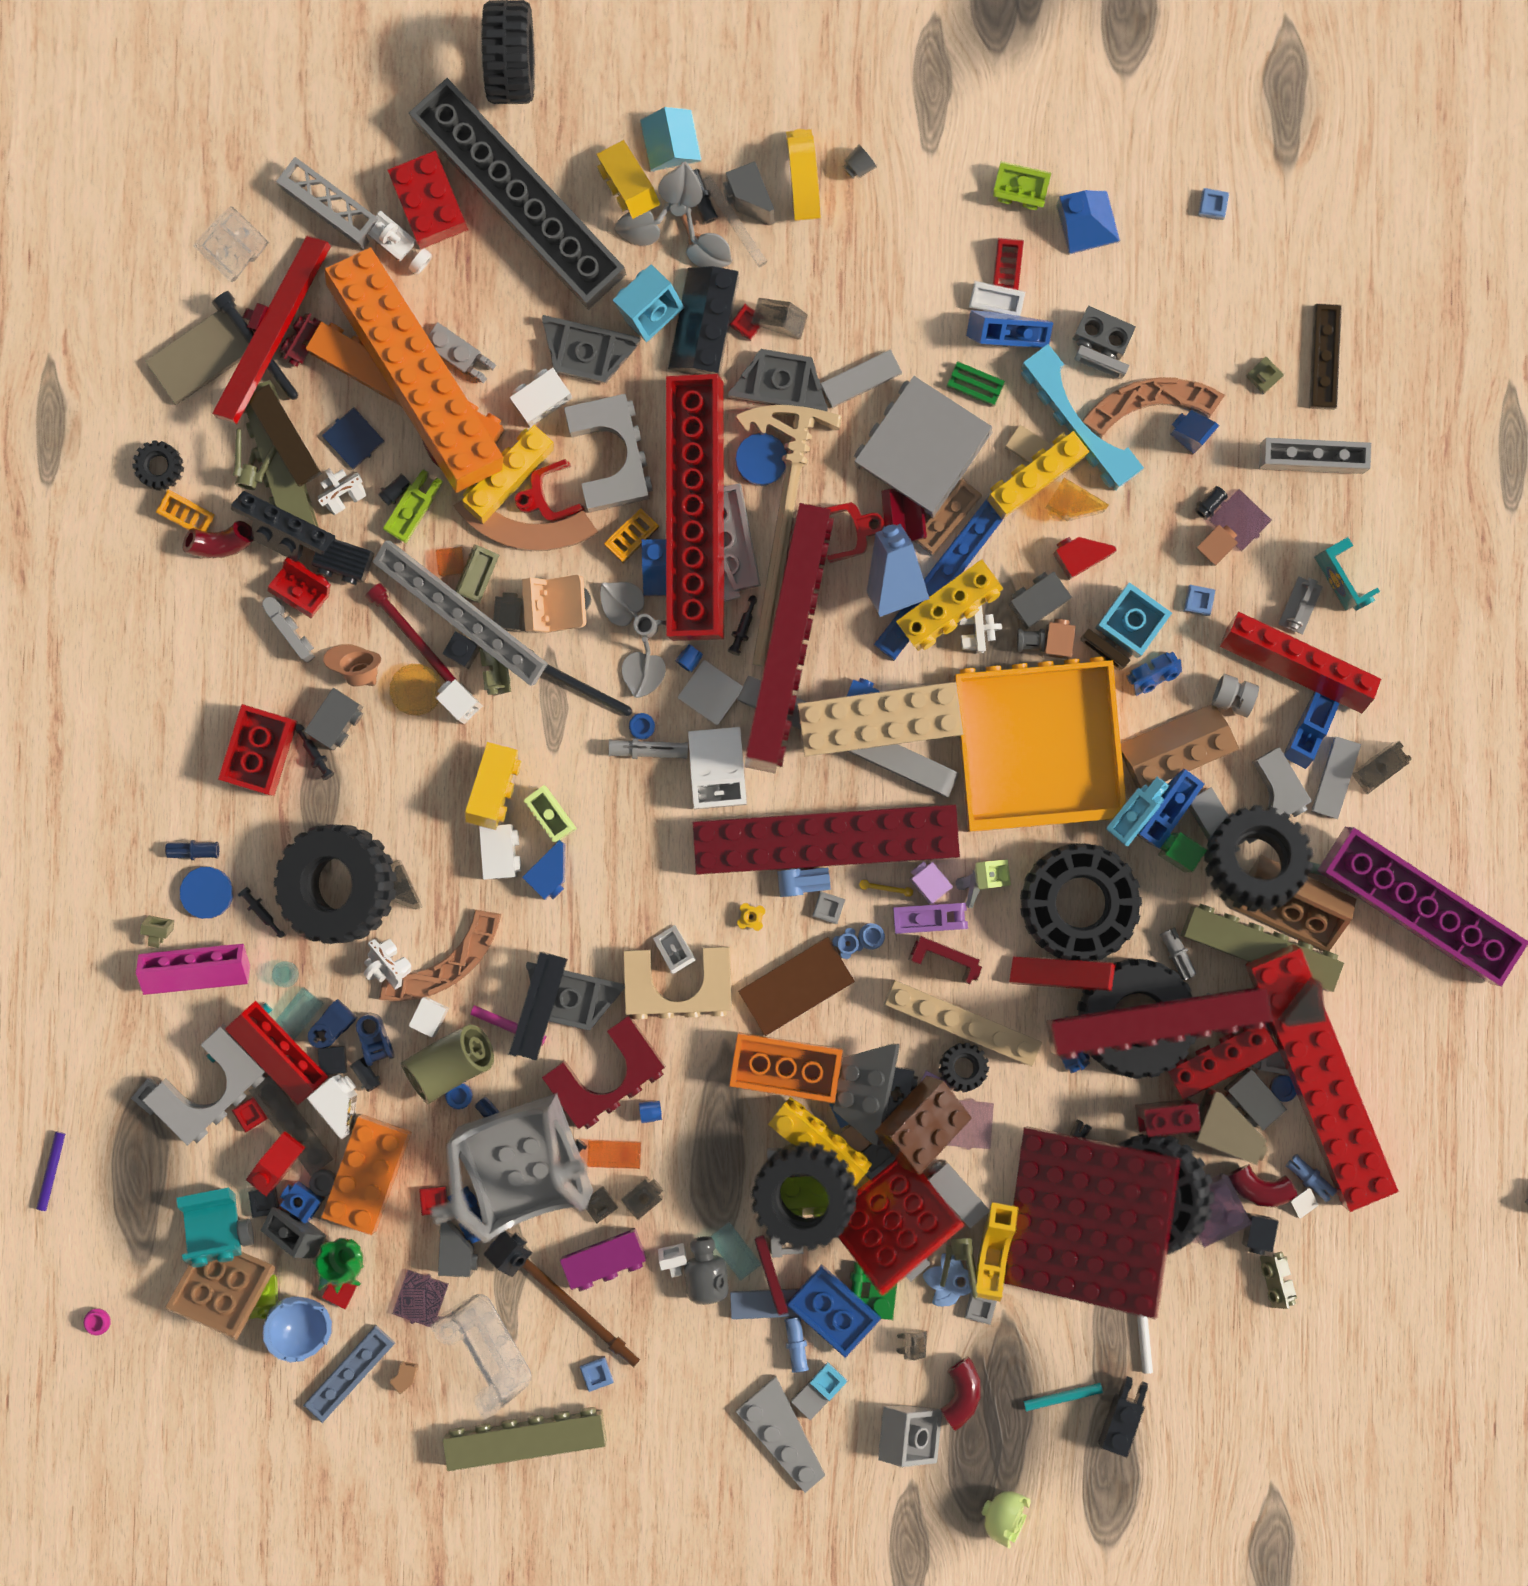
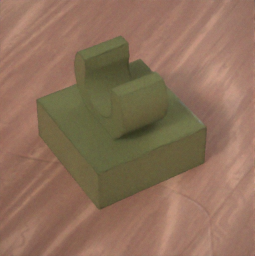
(1264, 375)
(156, 929)

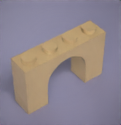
(644, 999)

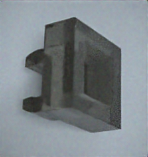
(601, 1205)
(914, 1344)

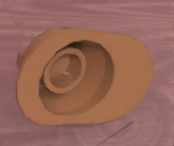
(354, 663)

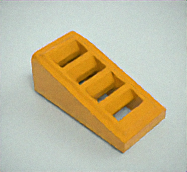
(171, 516)
(624, 556)

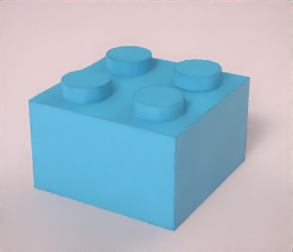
(648, 303)
(1133, 620)

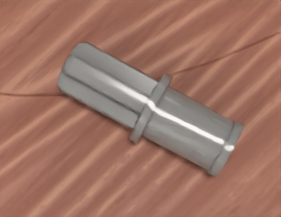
(1178, 953)

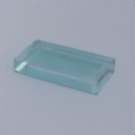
(299, 1013)
(735, 1251)

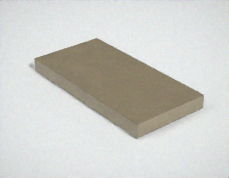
(198, 356)

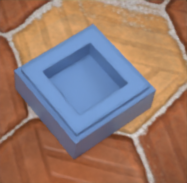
(1213, 204)
(1199, 600)
(596, 1374)

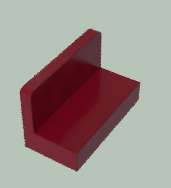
(903, 511)

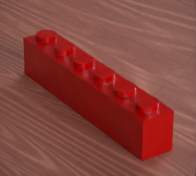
(1300, 662)

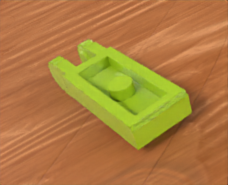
(411, 508)

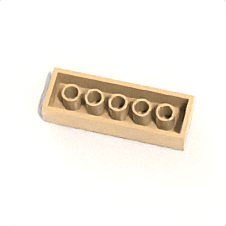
(880, 719)

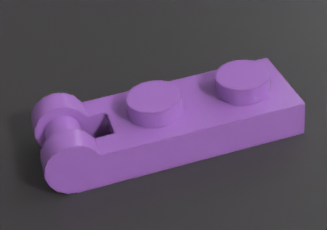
(929, 918)

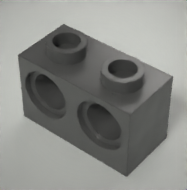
(1106, 326)

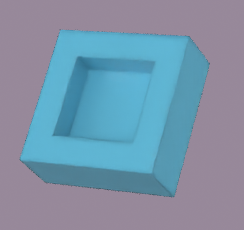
(828, 1381)

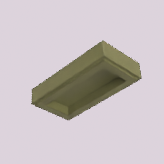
(476, 573)

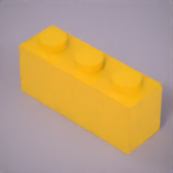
(627, 180)
(492, 786)

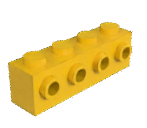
(517, 466)
(1032, 479)
(950, 605)
(800, 1125)

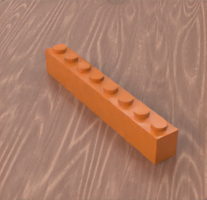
(353, 360)

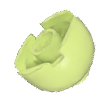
(1005, 1517)

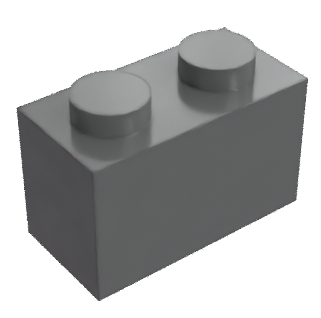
(1039, 600)
(334, 719)
(1255, 1099)

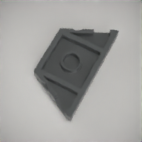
(586, 349)
(780, 380)
(581, 998)
(866, 1089)

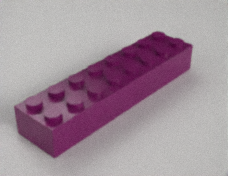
(1423, 906)

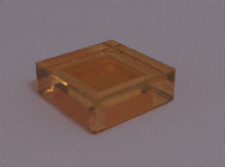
(450, 561)

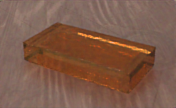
(614, 1154)

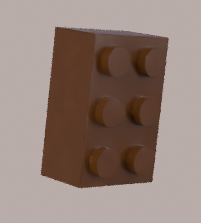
(923, 1124)

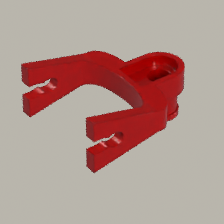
(536, 495)
(863, 530)

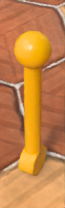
(864, 884)

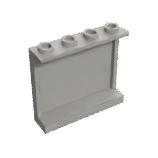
(923, 445)

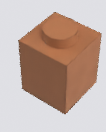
(1218, 544)
(1059, 639)

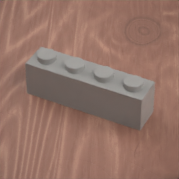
(1315, 455)

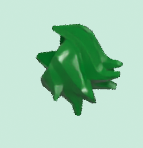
(339, 1263)

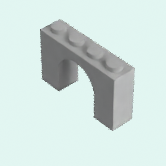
(613, 416)
(1284, 791)
(191, 1119)
(958, 1196)

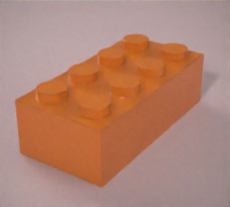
(786, 1067)
(366, 1174)

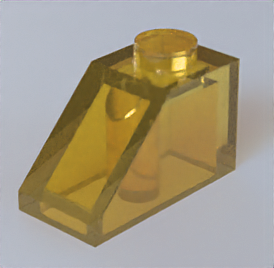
(1074, 502)

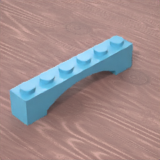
(1115, 464)

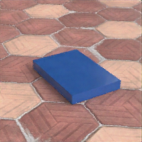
(833, 1311)

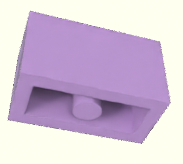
(930, 881)

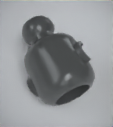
(705, 1273)

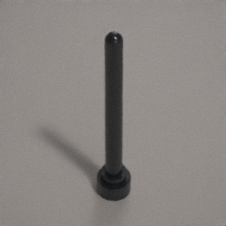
(226, 304)
(587, 690)

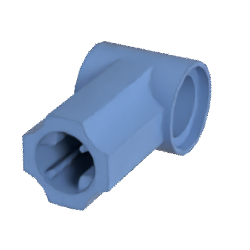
(799, 881)

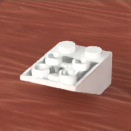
(717, 768)

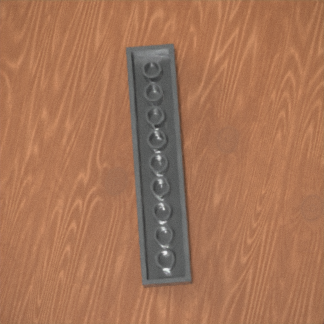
(517, 193)

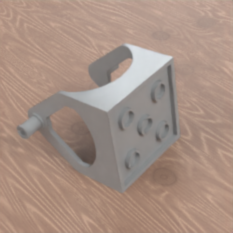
(519, 1167)

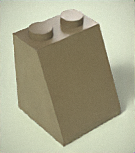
(1228, 1129)

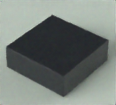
(332, 1060)
(262, 1204)

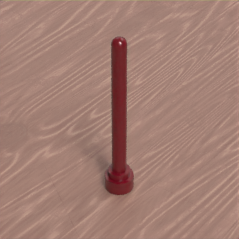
(378, 596)

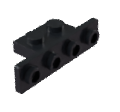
(281, 529)

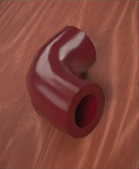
(220, 543)
(1260, 1191)
(966, 1393)

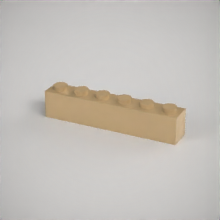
(963, 1023)

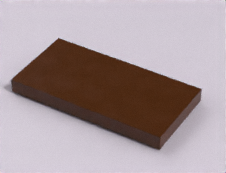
(796, 986)

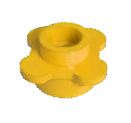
(747, 910)

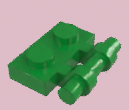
(879, 1303)

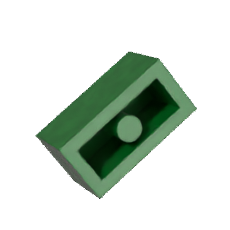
(1182, 852)

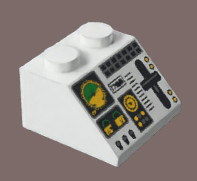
(337, 1104)

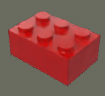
(428, 199)
(257, 750)

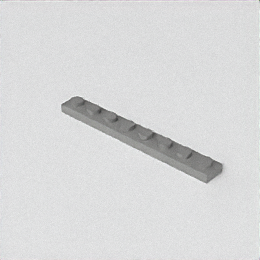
(460, 613)

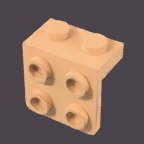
(553, 604)

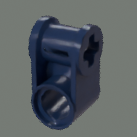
(334, 1021)
(375, 1040)

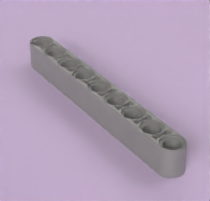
(891, 757)

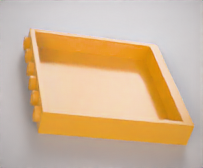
(1040, 744)

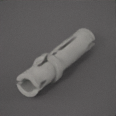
(647, 749)

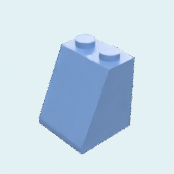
(894, 572)

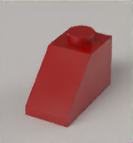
(1081, 554)
(275, 1163)

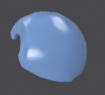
(296, 1328)

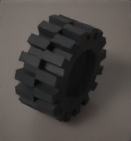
(169, 476)
(979, 1067)

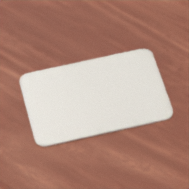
(1304, 1203)

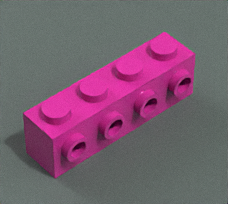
(193, 969)

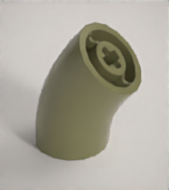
(449, 1062)

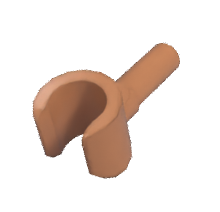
(684, 220)

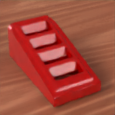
(1017, 266)

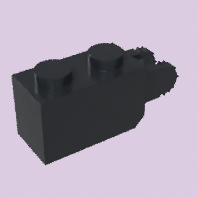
(1123, 1419)

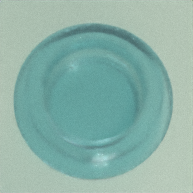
(285, 974)

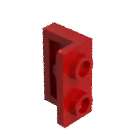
(300, 587)

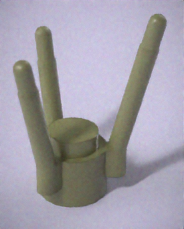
(247, 475)
(962, 1250)

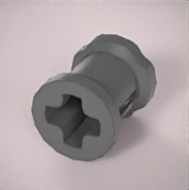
(1030, 640)

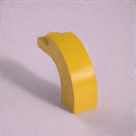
(803, 174)
(994, 1249)

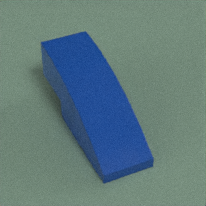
(1311, 730)

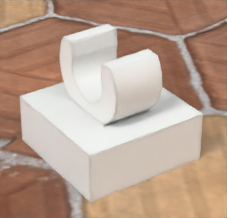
(672, 1258)

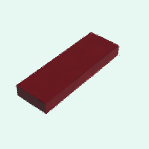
(771, 1276)

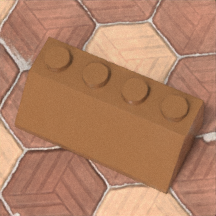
(1178, 745)
(1313, 915)

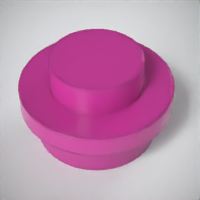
(97, 1321)

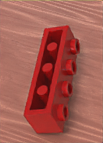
(276, 1053)
(1222, 1061)

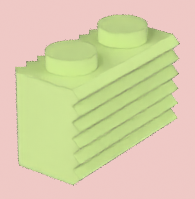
(550, 814)

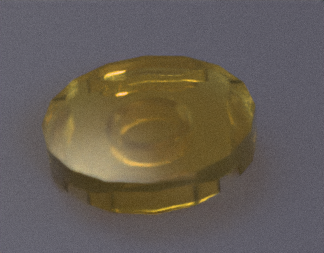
(415, 689)

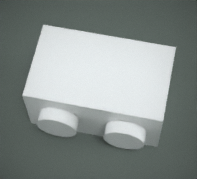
(540, 396)
(458, 701)
(499, 852)

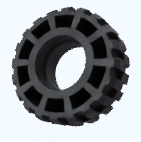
(299, 883)
(1120, 909)
(1160, 984)
(1192, 1188)

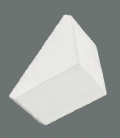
(674, 949)

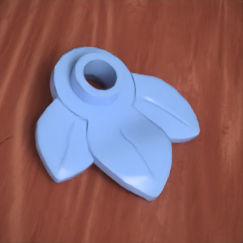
(951, 1291)

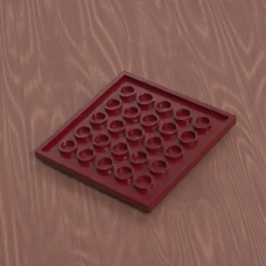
(1092, 1221)

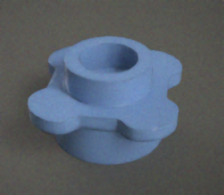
(846, 951)

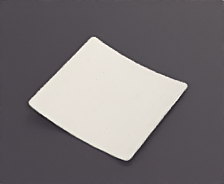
(710, 692)

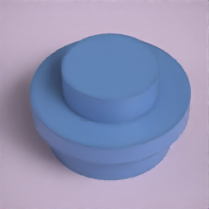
(871, 936)

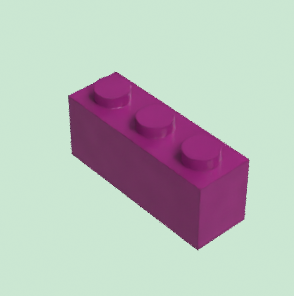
(603, 1260)

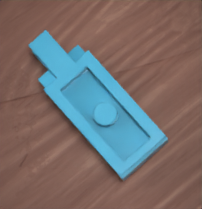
(1137, 811)

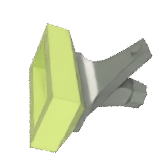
(985, 875)

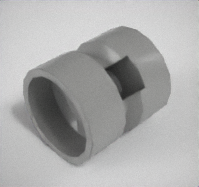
(1226, 697)

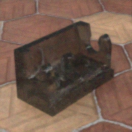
(1381, 767)

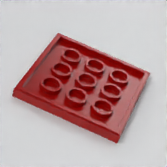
(897, 1225)

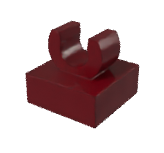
(255, 316)

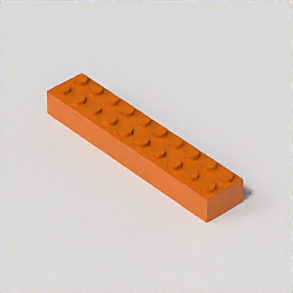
(413, 370)

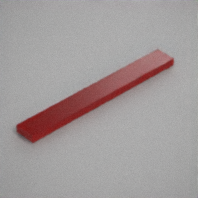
(271, 329)

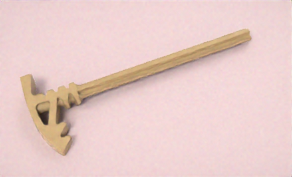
(794, 461)

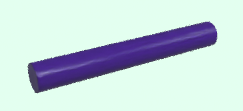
(50, 1171)

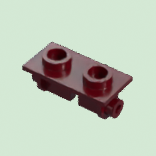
(294, 347)

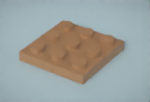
(221, 1293)

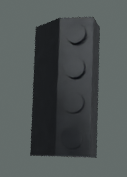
(704, 320)

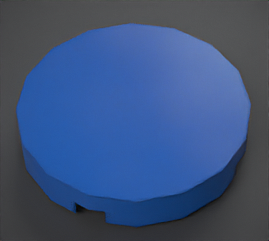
(761, 459)
(206, 892)

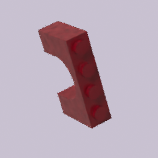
(585, 1105)

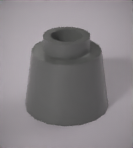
(859, 163)

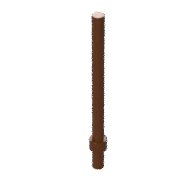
(616, 1345)

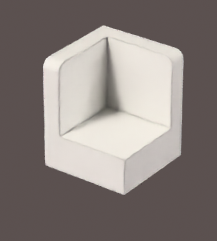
(428, 1017)

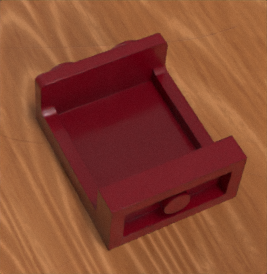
(923, 944)
(1168, 1117)

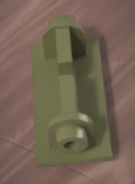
(497, 679)
(1280, 1292)

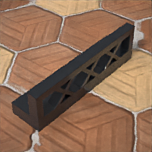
(538, 1005)

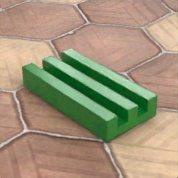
(979, 374)

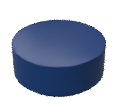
(642, 726)
(1283, 1088)
(459, 1097)

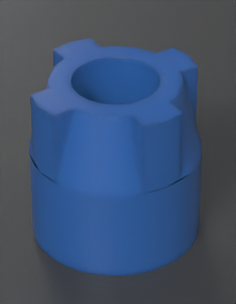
(689, 658)
(650, 1111)

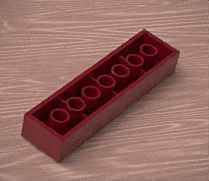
(1158, 1021)

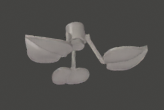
(681, 191)
(620, 604)

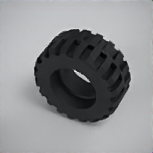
(508, 51)
(1278, 833)
(789, 1226)

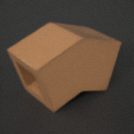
(405, 1376)

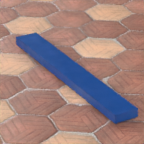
(946, 569)

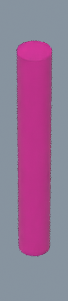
(495, 1020)

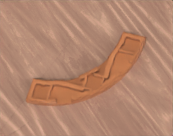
(1151, 393)
(532, 536)
(453, 967)

